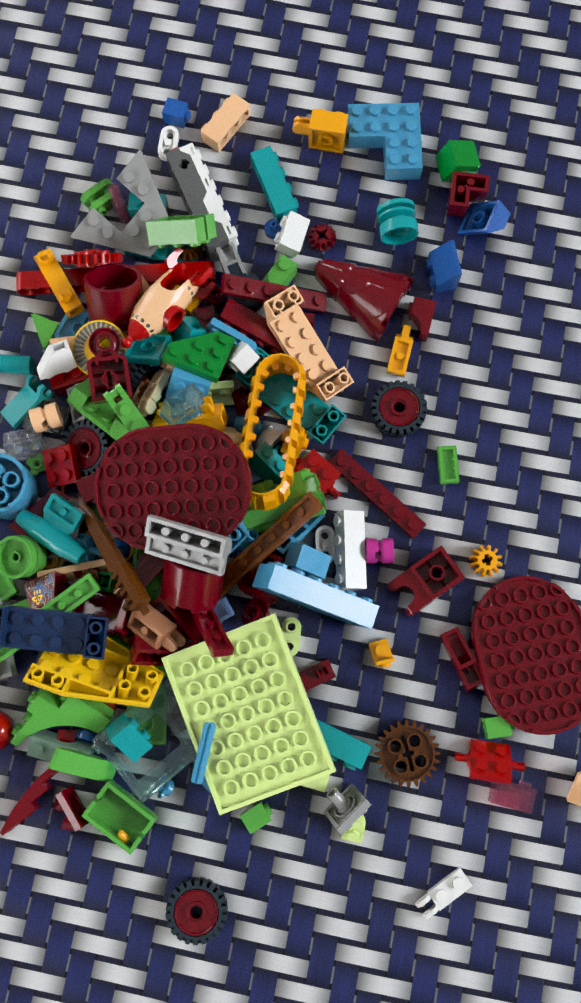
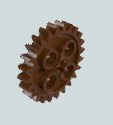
(424, 747)

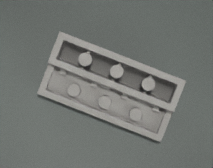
(187, 545)

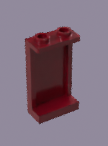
(109, 606)

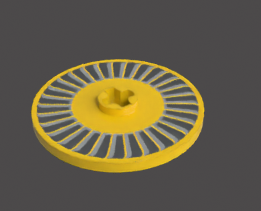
(80, 345)

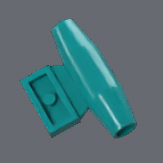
(55, 528)

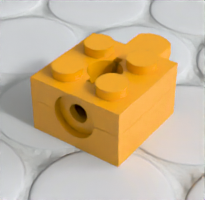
(325, 130)

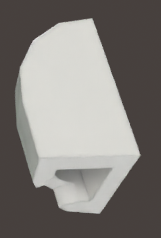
(270, 435)

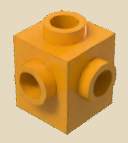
(303, 441)

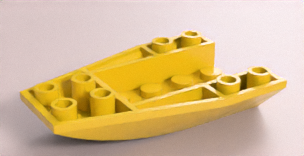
(96, 679)

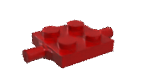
(323, 469)
(490, 761)

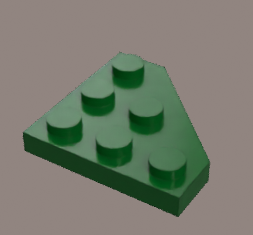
(201, 354)

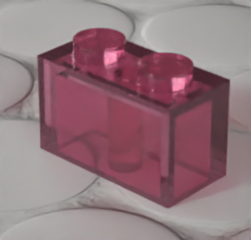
(513, 795)

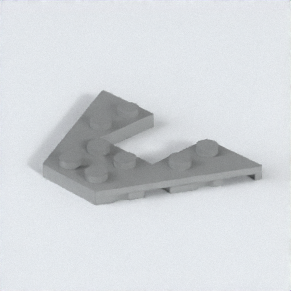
(134, 237)

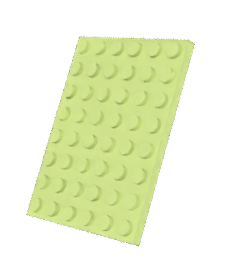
(261, 713)

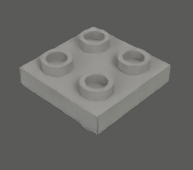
(345, 807)

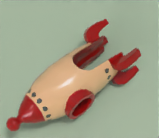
(162, 305)

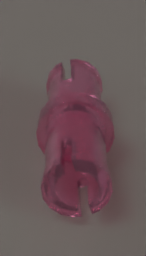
(119, 203)

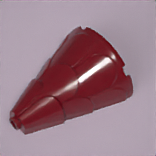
(363, 292)

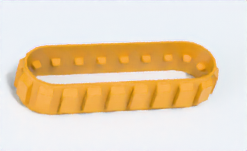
(270, 366)

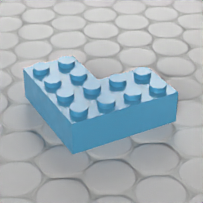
(395, 130)

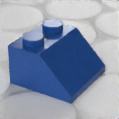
(444, 267)

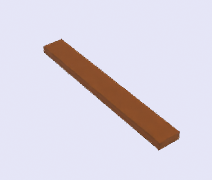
(270, 540)

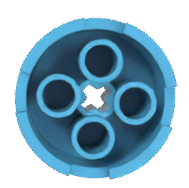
(19, 487)

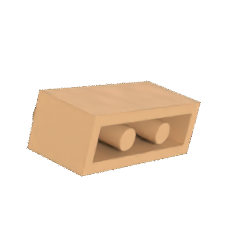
(225, 122)

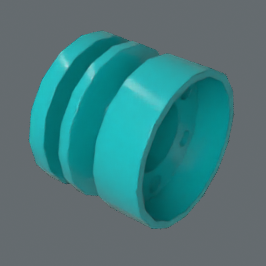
(397, 221)

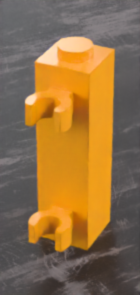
(59, 283)
(213, 415)

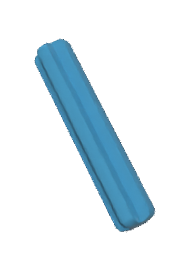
(203, 752)

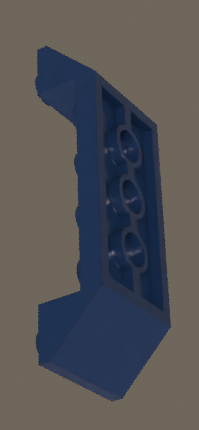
(53, 631)

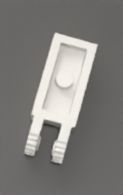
(444, 892)

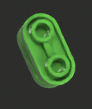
(98, 197)

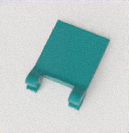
(25, 399)

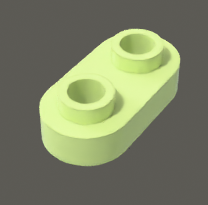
(292, 636)

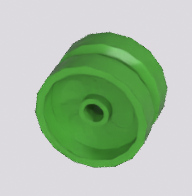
(21, 556)

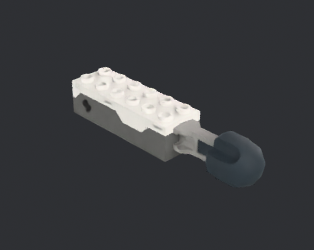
(201, 198)

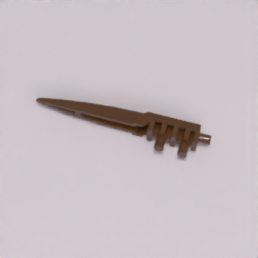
(128, 581)

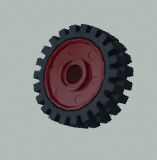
(395, 422)
(89, 443)
(193, 927)

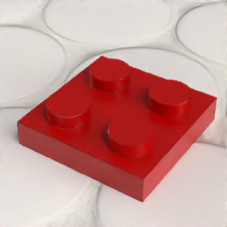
(61, 465)

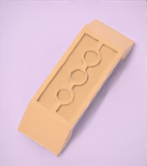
(302, 343)

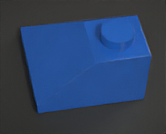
(484, 218)

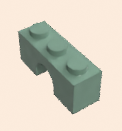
(45, 742)

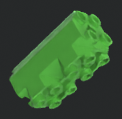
(302, 483)

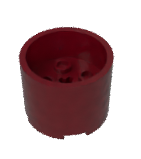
(113, 293)
(190, 587)

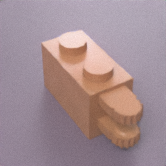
(156, 629)

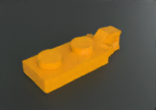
(400, 353)

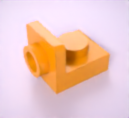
(381, 653)

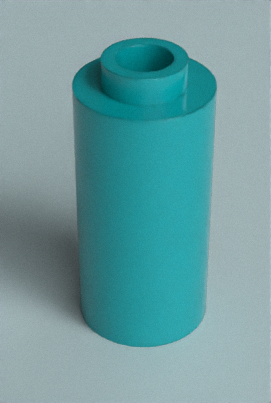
(16, 364)

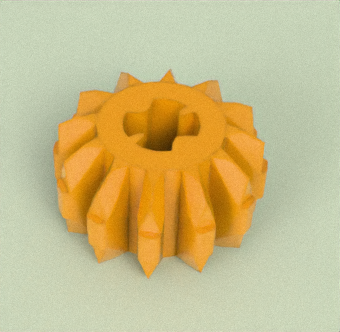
(485, 553)

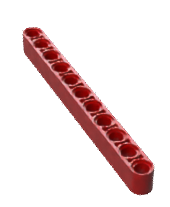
(36, 284)

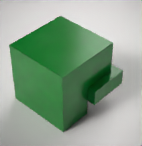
(457, 156)

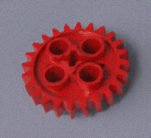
(91, 258)

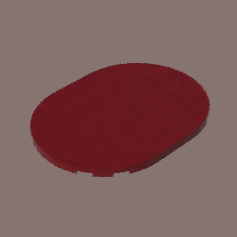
(175, 474)
(530, 654)

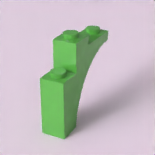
(51, 710)

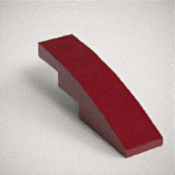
(28, 802)

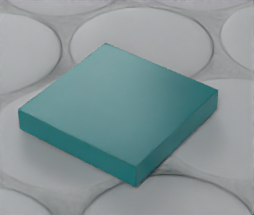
(148, 350)

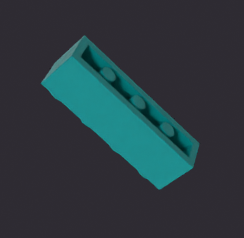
(273, 182)

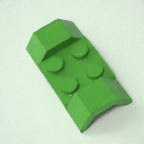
(99, 414)

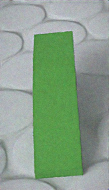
(82, 764)

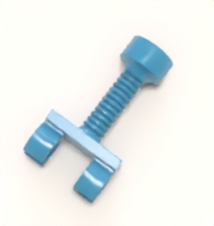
(88, 544)

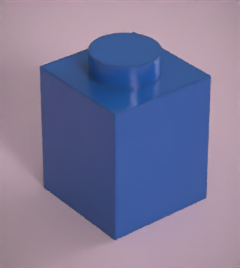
(176, 113)

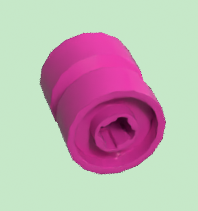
(379, 550)

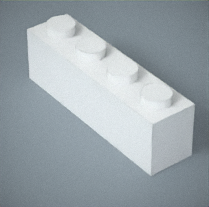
(350, 550)

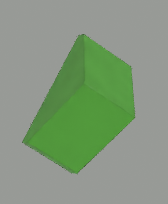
(45, 329)

